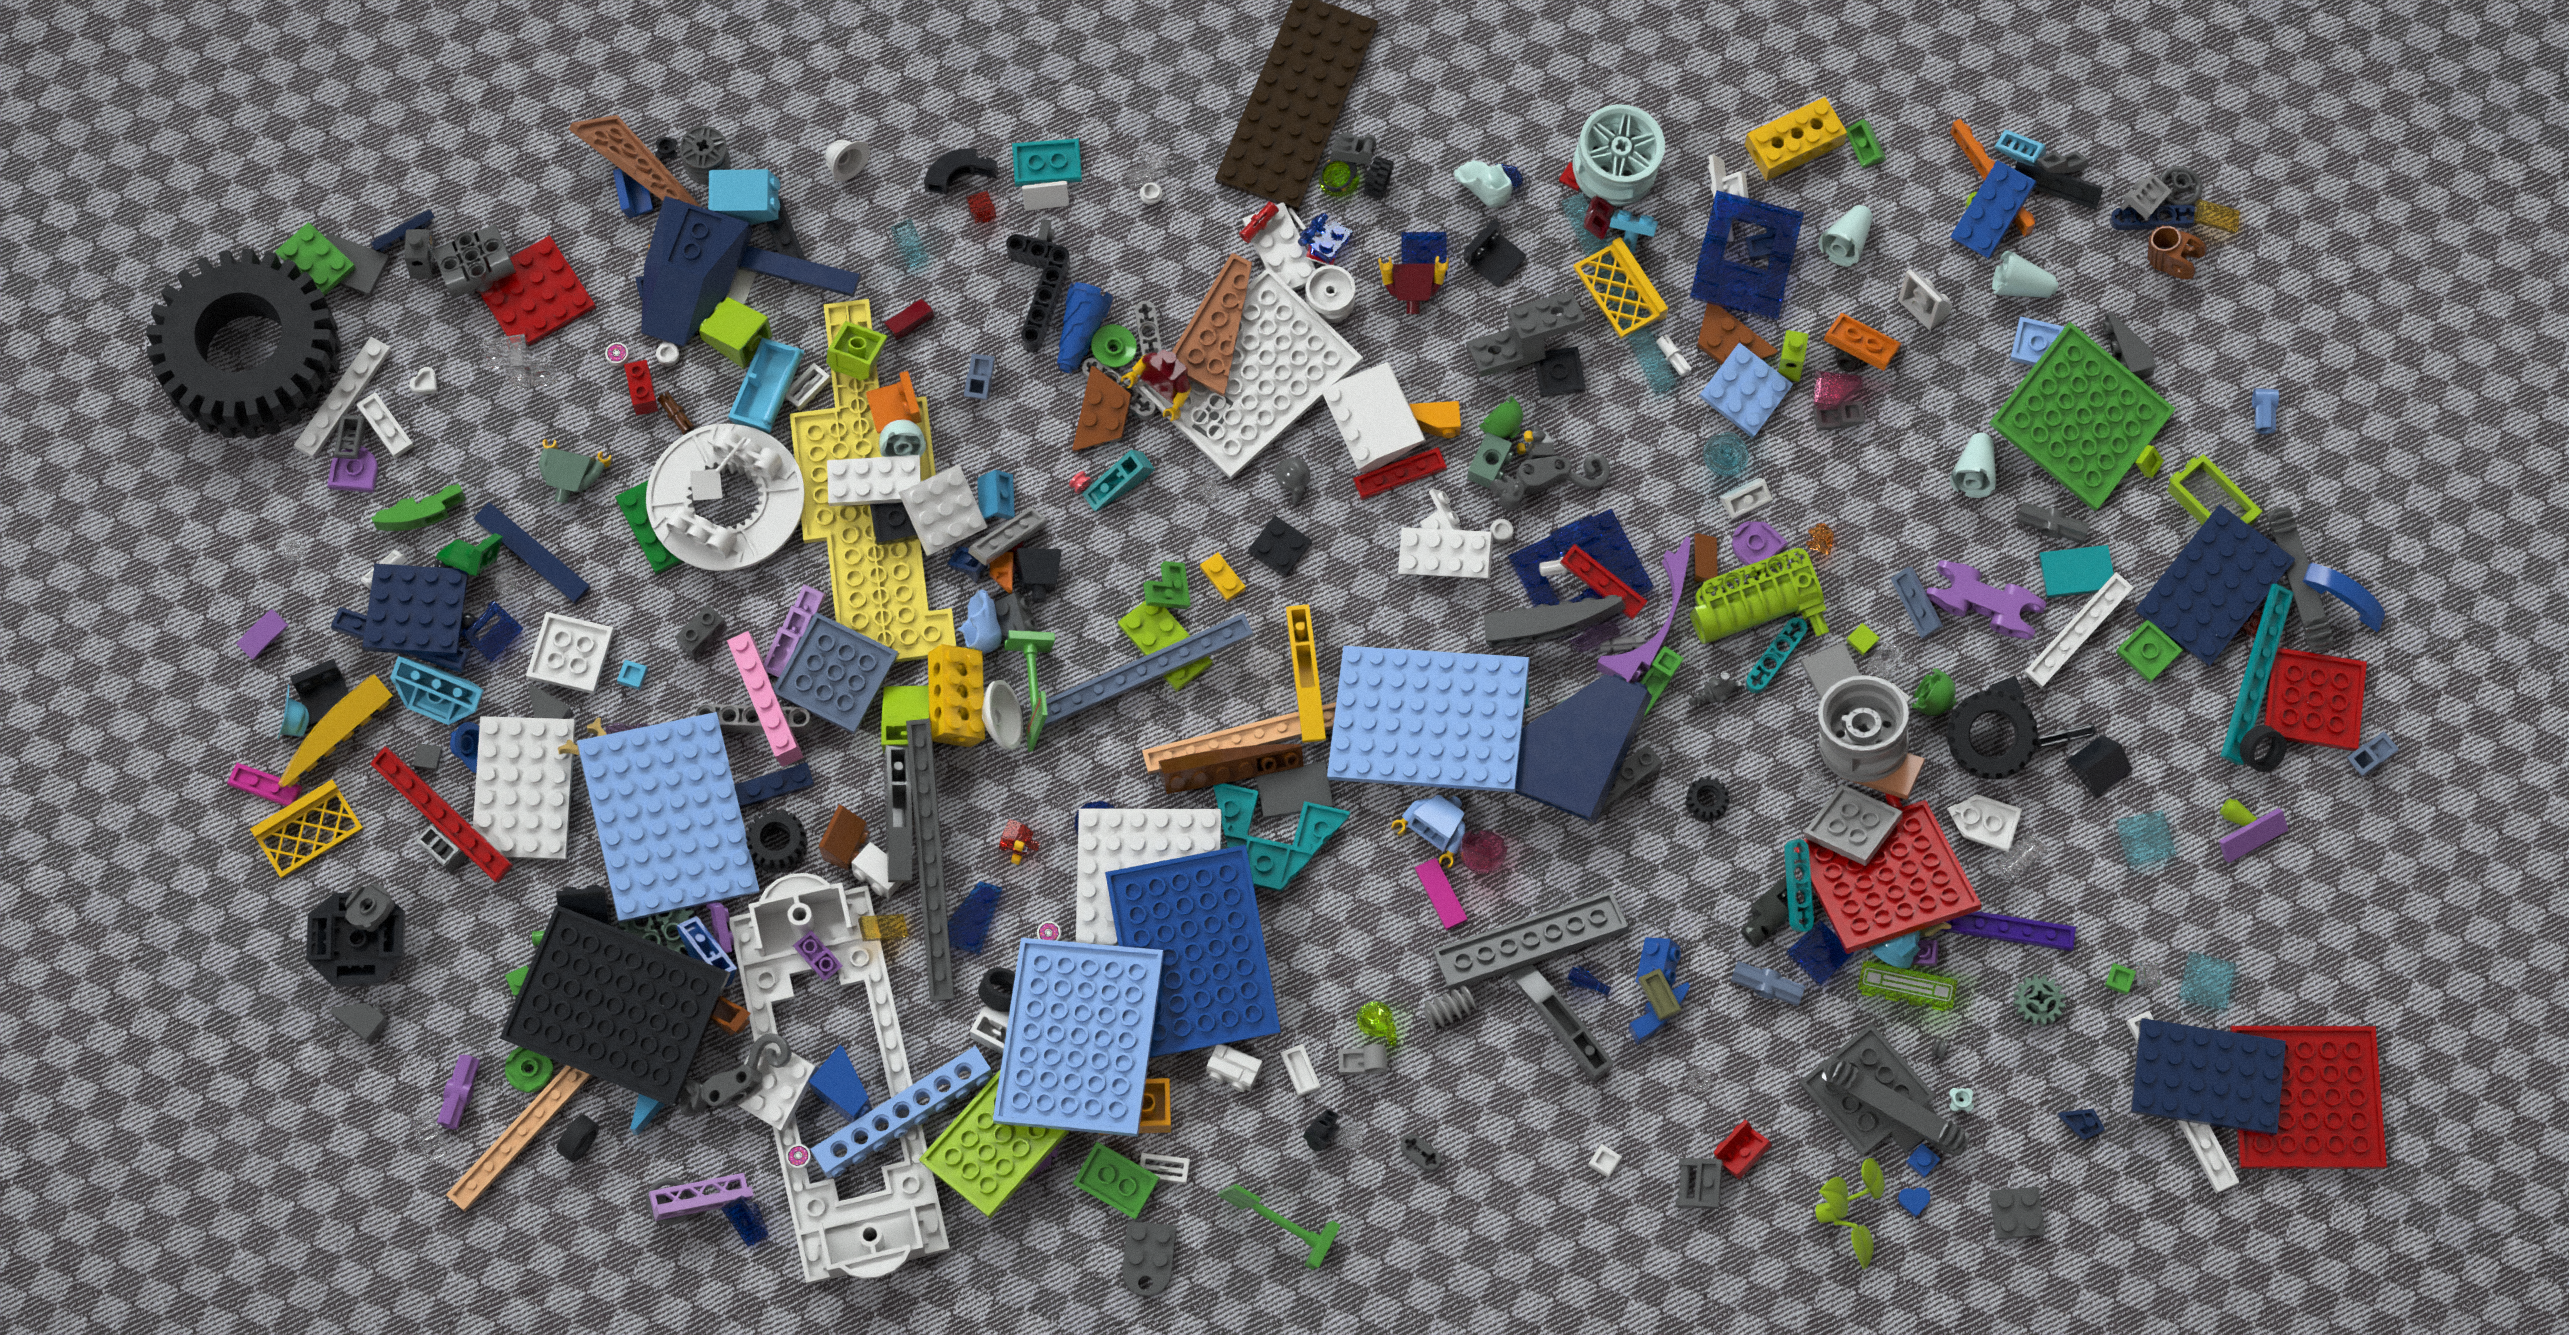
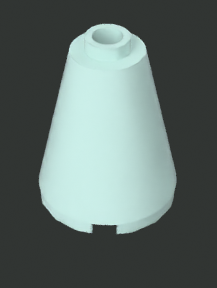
(1847, 236)
(2022, 278)
(1976, 468)

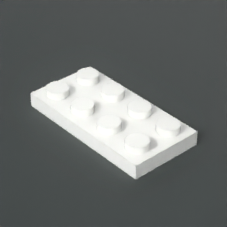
(1280, 249)
(871, 479)
(1445, 553)

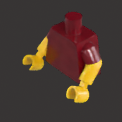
(1413, 281)
(1165, 376)

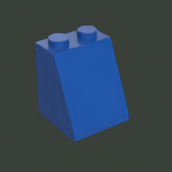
(840, 1087)

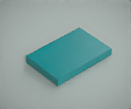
(1047, 162)
(2075, 570)

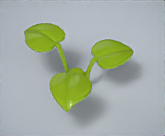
(1837, 1198)

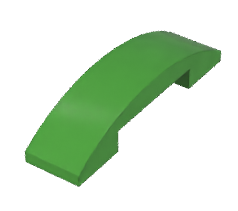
(1661, 674)

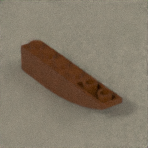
(1227, 765)

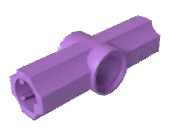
(458, 1091)

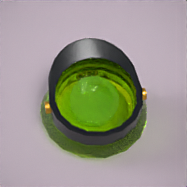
(1338, 177)

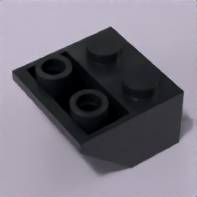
(589, 902)

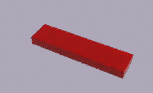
(1399, 473)
(1602, 580)

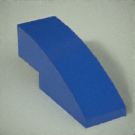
(1648, 1025)

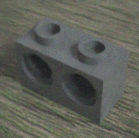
(701, 632)

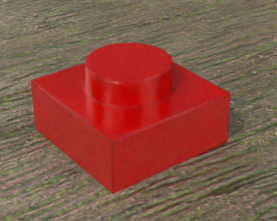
(1568, 178)

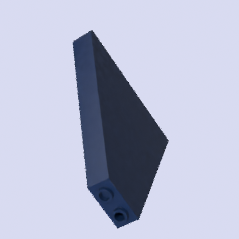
(1580, 745)

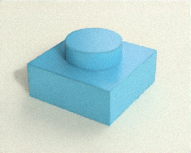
(632, 674)

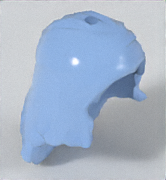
(982, 627)

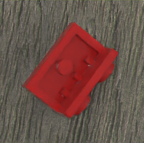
(1741, 1149)

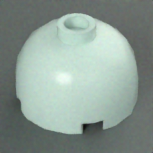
(901, 439)

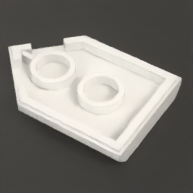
(1986, 821)

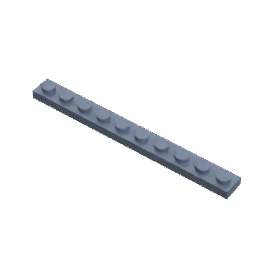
(1147, 669)

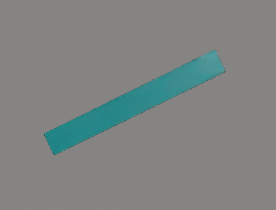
(2257, 671)

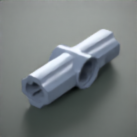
(1768, 983)

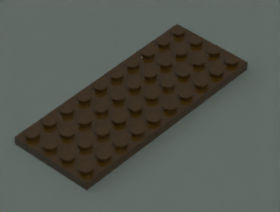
(1296, 102)

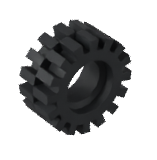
(1378, 177)
(1707, 812)

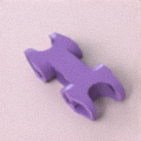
(2001, 606)

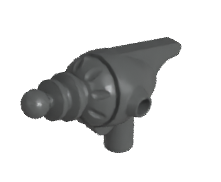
(1716, 690)

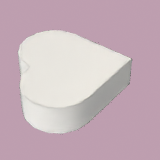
(425, 382)

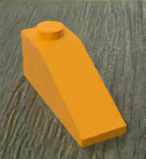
(1438, 418)

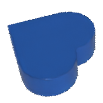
(1914, 1200)

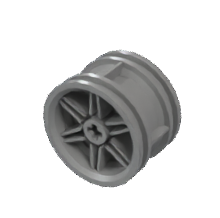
(1856, 731)

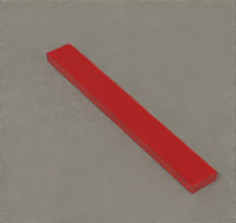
(441, 814)

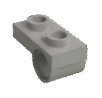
(1366, 1060)

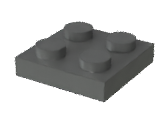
(2017, 1213)

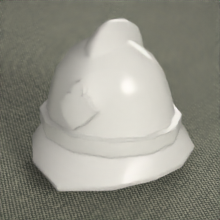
(846, 158)

